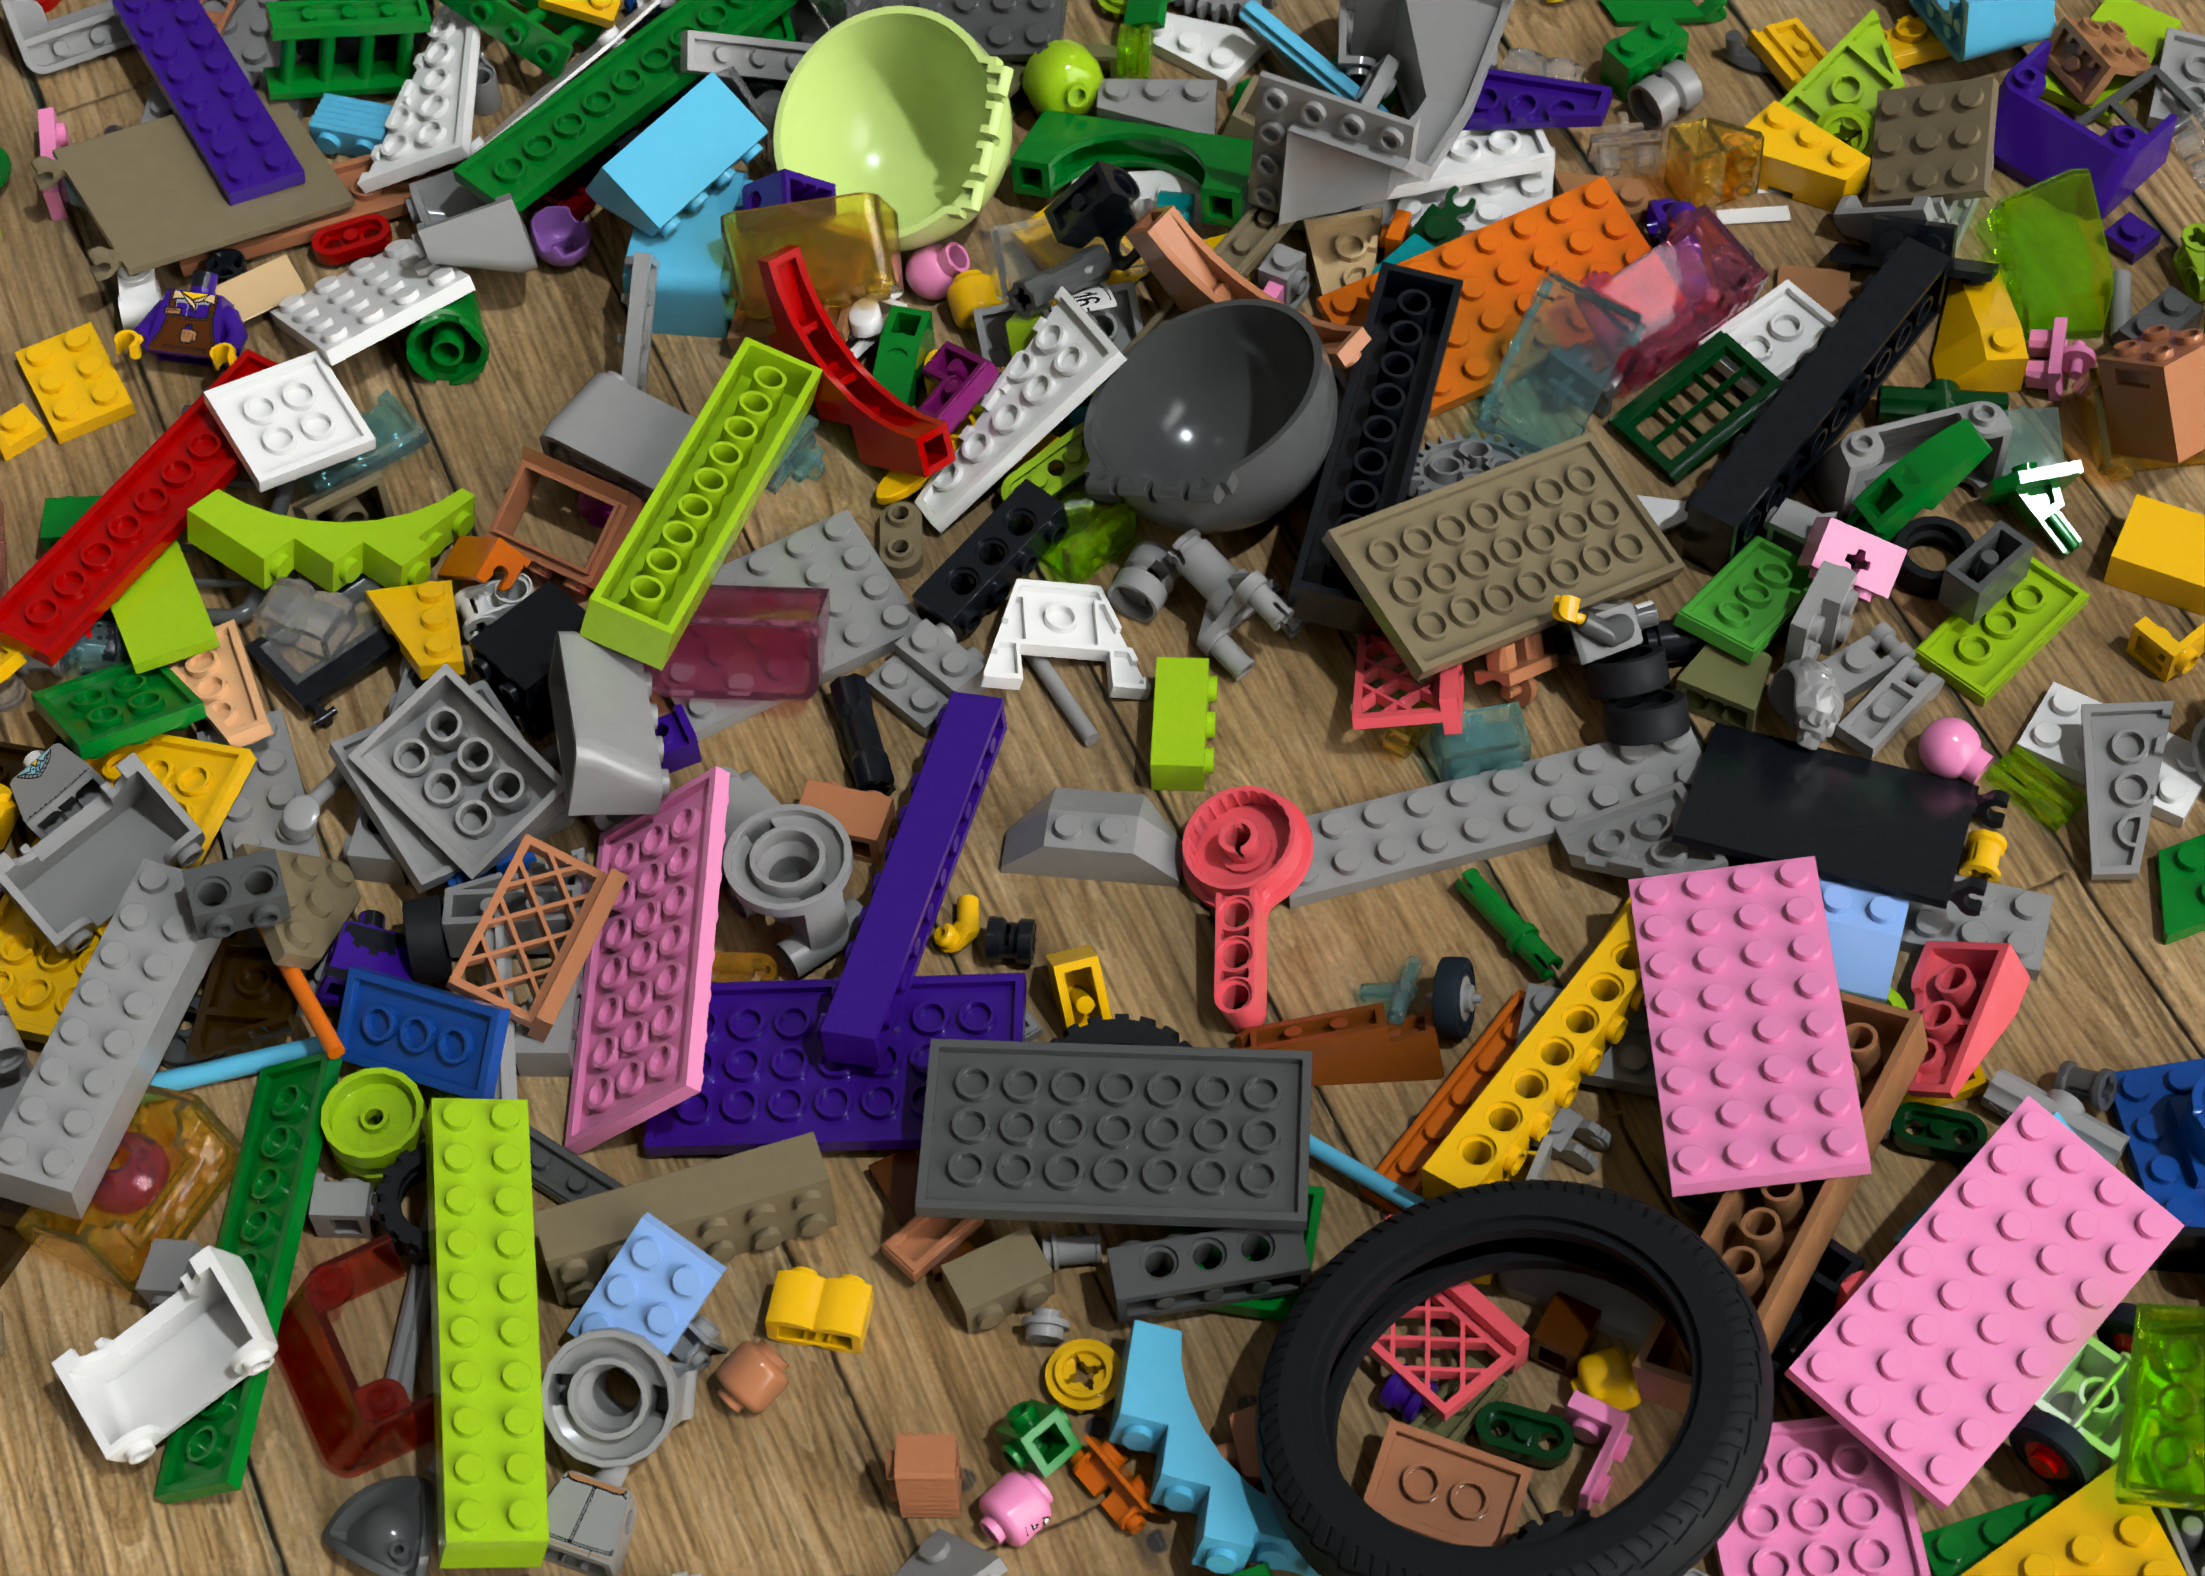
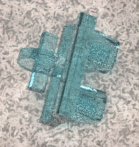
(800, 456)

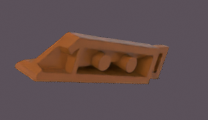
(1356, 1045)

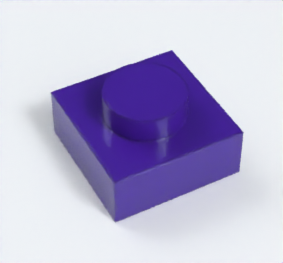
(2131, 238)

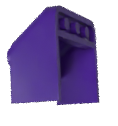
(2042, 142)

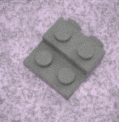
(1823, 614)
(925, 673)

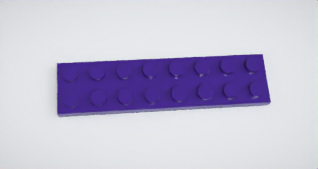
(211, 97)

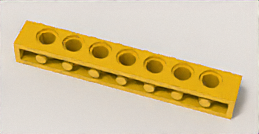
(1569, 1035)

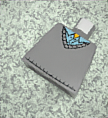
(53, 788)

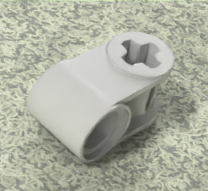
(137, 296)
(489, 602)

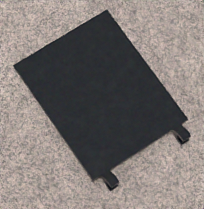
(1856, 815)

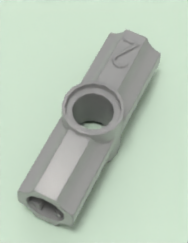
(2009, 1091)

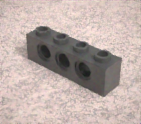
(1193, 1288)

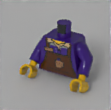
(189, 327)

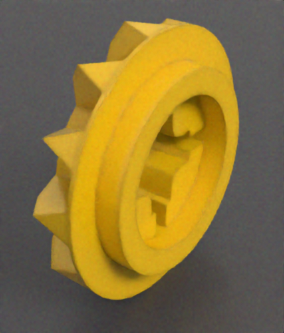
(1092, 1357)

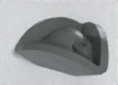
(386, 1526)

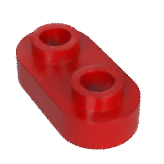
(351, 239)

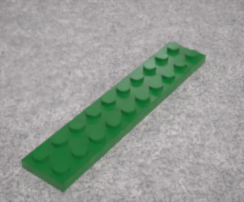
(603, 101)
(265, 1230)

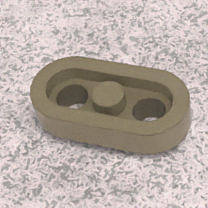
(903, 532)

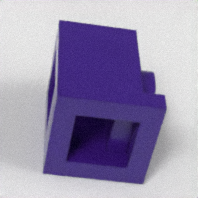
(679, 740)

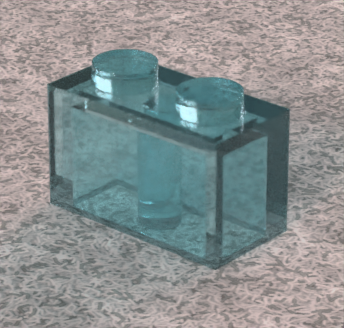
(1489, 740)

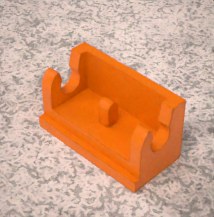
(478, 557)

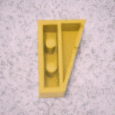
(1807, 159)

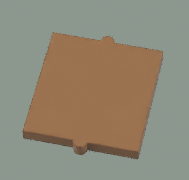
(1823, 285)

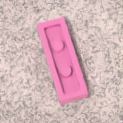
(53, 136)

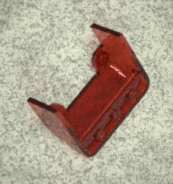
(351, 1423)

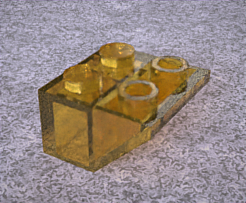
(1712, 162)

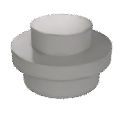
(1045, 1326)

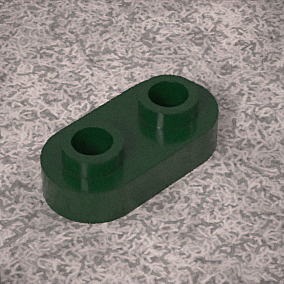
(1937, 1130)
(1525, 1432)

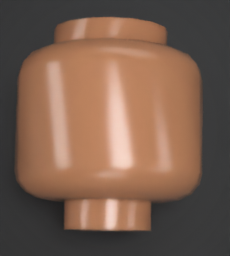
(752, 1376)

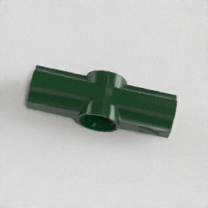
(1906, 402)

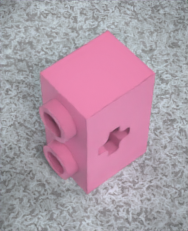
(1875, 558)

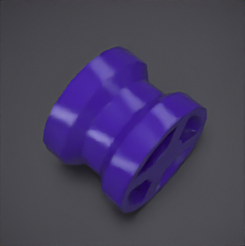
(1399, 1397)

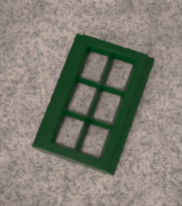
(1674, 381)

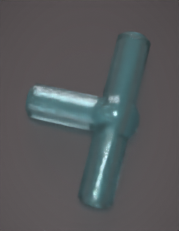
(1400, 992)

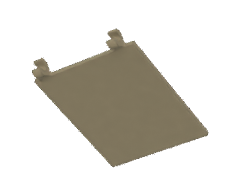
(163, 203)

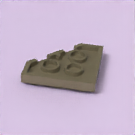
(320, 901)

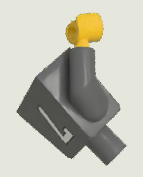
(1599, 630)

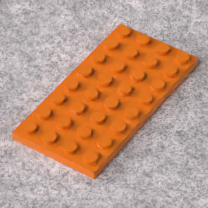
(1499, 274)

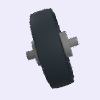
(1454, 997)

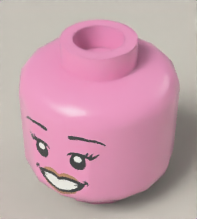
(1015, 1509)

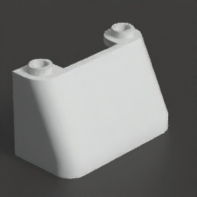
(172, 1359)

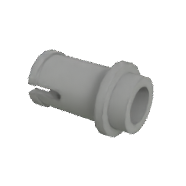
(1071, 1249)

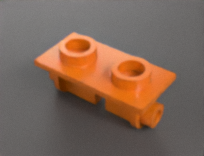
(1105, 1467)

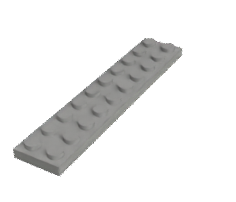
(1481, 815)

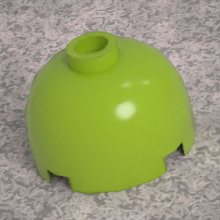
(1063, 78)

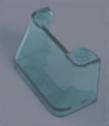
(1557, 363)

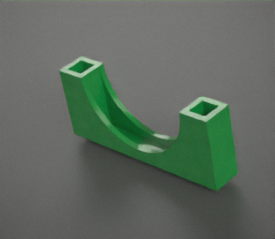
(1068, 144)

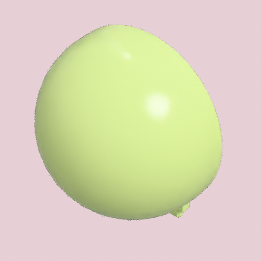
(901, 112)

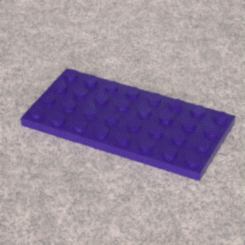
(773, 1078)

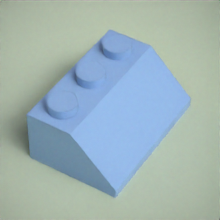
(1863, 937)

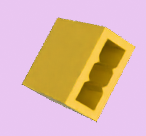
(2161, 555)

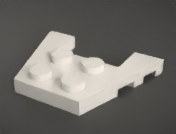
(1067, 624)

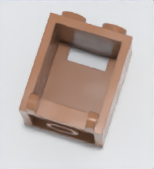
(2156, 394)

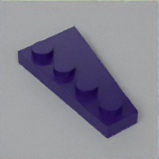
(1536, 101)

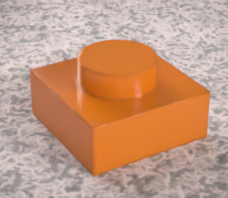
(1396, 232)

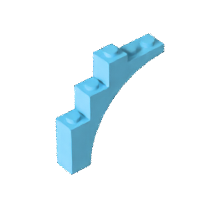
(1189, 1471)

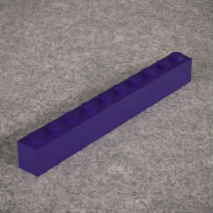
(913, 881)

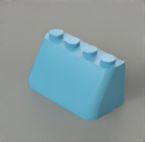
(679, 159)

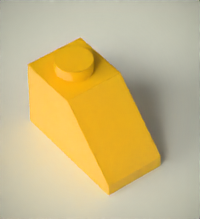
(1078, 985)

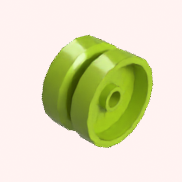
(372, 1121)

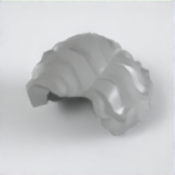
(1807, 699)

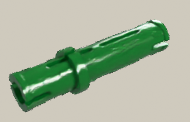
(1520, 936)

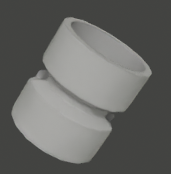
(1665, 95)
(1144, 582)

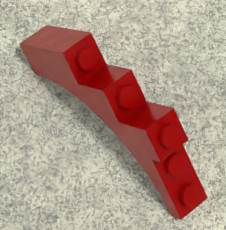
(883, 426)

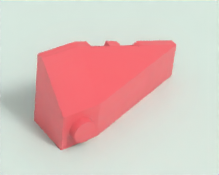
(1966, 1004)

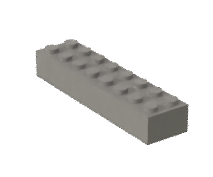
(105, 1046)

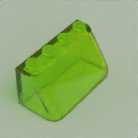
(2055, 254)

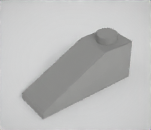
(557, 1053)

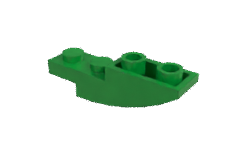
(1918, 480)

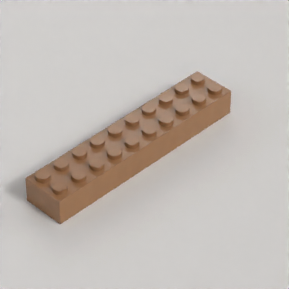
(1781, 1231)

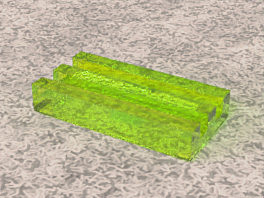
(2041, 784)

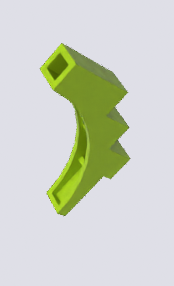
(329, 553)

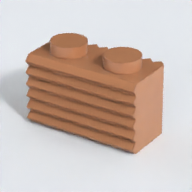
(925, 1475)

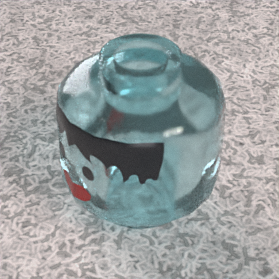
(97, 649)

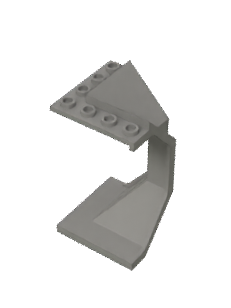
(1336, 154)

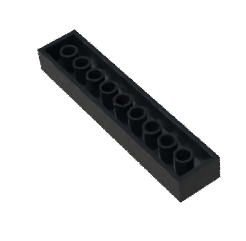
(1815, 404)
(1376, 433)

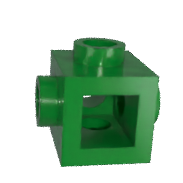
(1037, 1437)

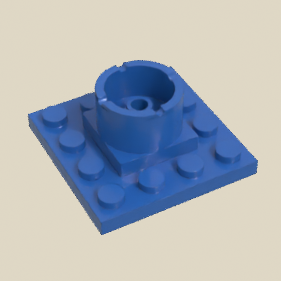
(2166, 1127)

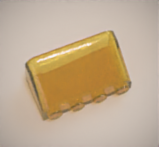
(844, 241)

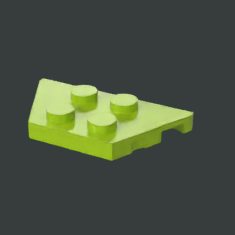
(1848, 74)

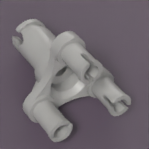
(1231, 599)

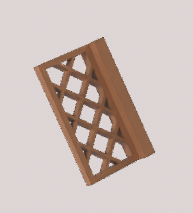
(573, 952)

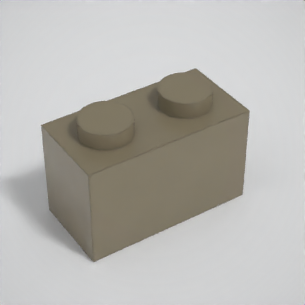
(998, 1280)

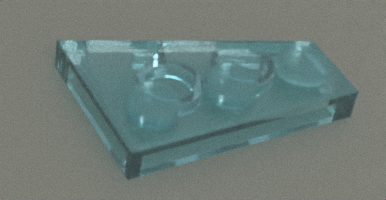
(395, 435)

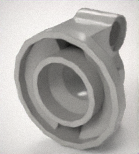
(590, 1421)

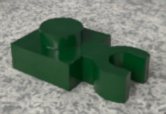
(1442, 225)

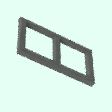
(2113, 100)

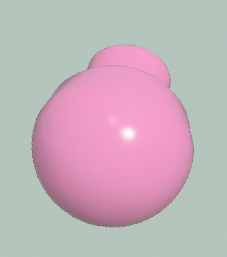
(934, 267)
(1953, 750)

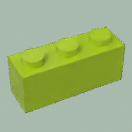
(1182, 724)

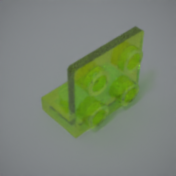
(1091, 540)

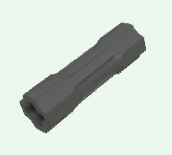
(1081, 271)

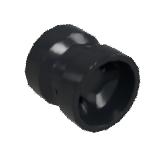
(1021, 940)

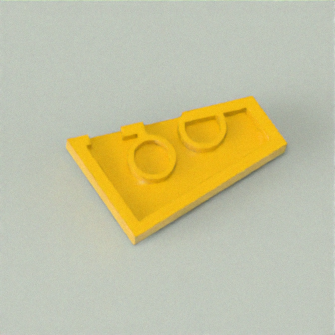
(423, 624)

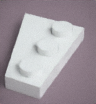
(1208, 48)

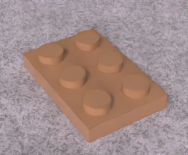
(1445, 1487)

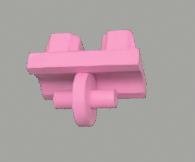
(2062, 358)

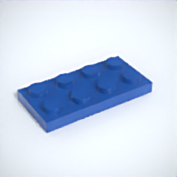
(422, 1032)

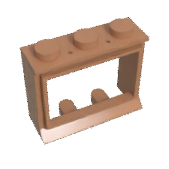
(623, 516)

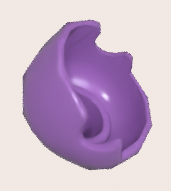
(559, 236)

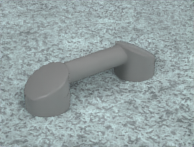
(302, 812)

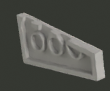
(2121, 778)

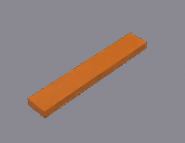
(1450, 1103)

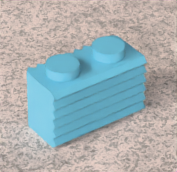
(348, 125)

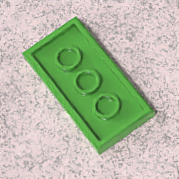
(1747, 600)

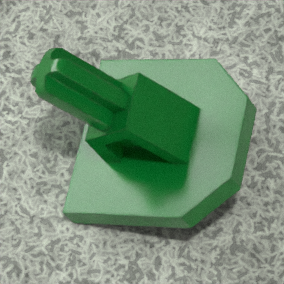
(2038, 498)

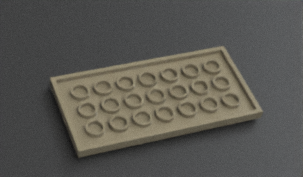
(1494, 549)

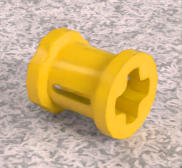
(1984, 855)

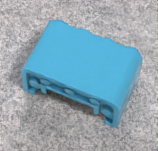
(1986, 26)
(693, 267)

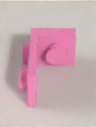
(1602, 1424)

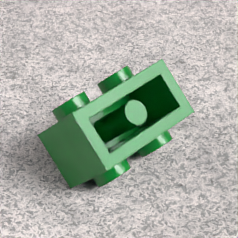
(1642, 53)

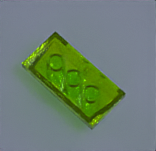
(2164, 1410)

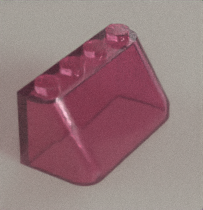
(750, 646)

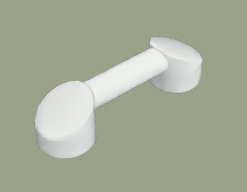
(867, 317)

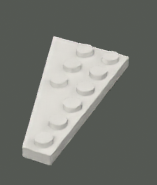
(434, 109)

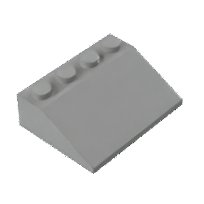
(461, 773)

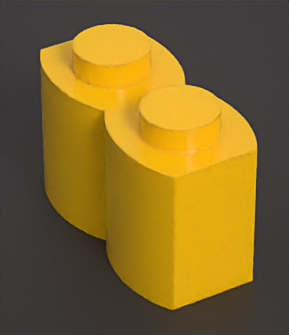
(820, 1310)

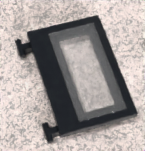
(314, 680)

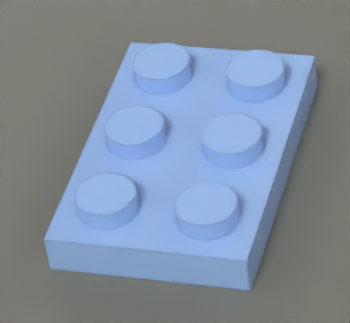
(651, 1286)

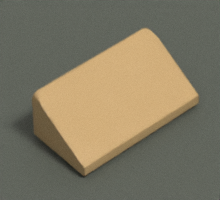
(262, 287)

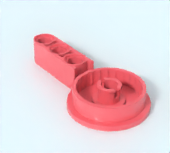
(1244, 886)

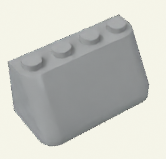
(605, 730)

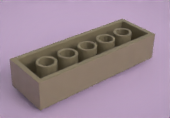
(718, 1206)

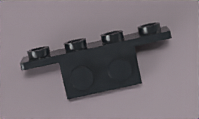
(1891, 231)

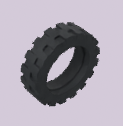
(396, 1183)

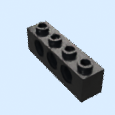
(994, 540)

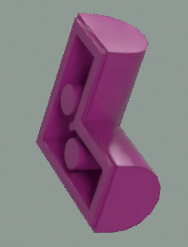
(961, 383)

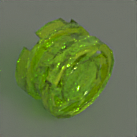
(1135, 51)

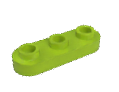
(1066, 451)

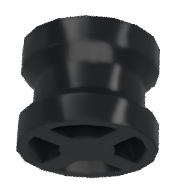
(226, 264)

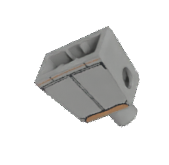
(591, 1522)

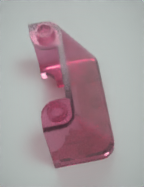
(1683, 292)

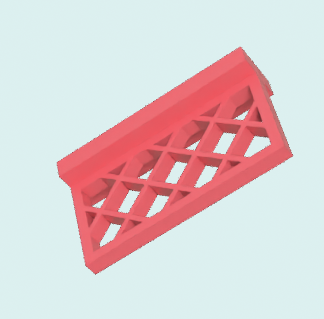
(1441, 691)
(1475, 1316)

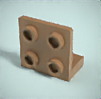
(2090, 54)

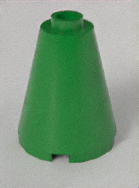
(449, 343)

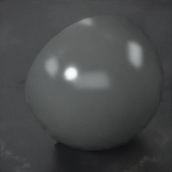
(1214, 418)

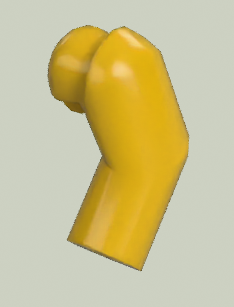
(964, 930)

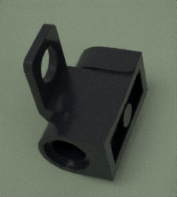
(1097, 208)

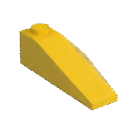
(1980, 339)

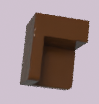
(1565, 1334)

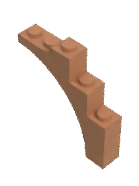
(1199, 277)

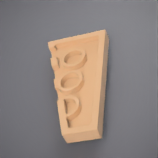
(228, 688)

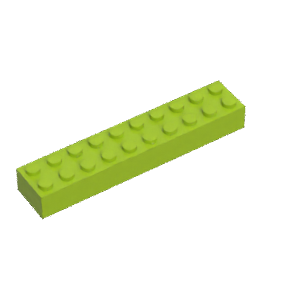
(700, 504)
(485, 1336)

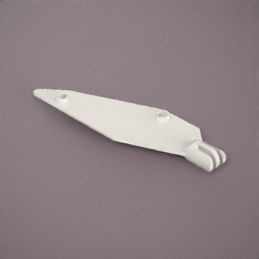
(605, 43)

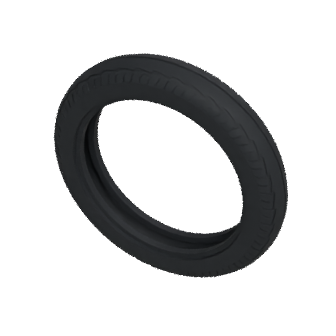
(1495, 1230)

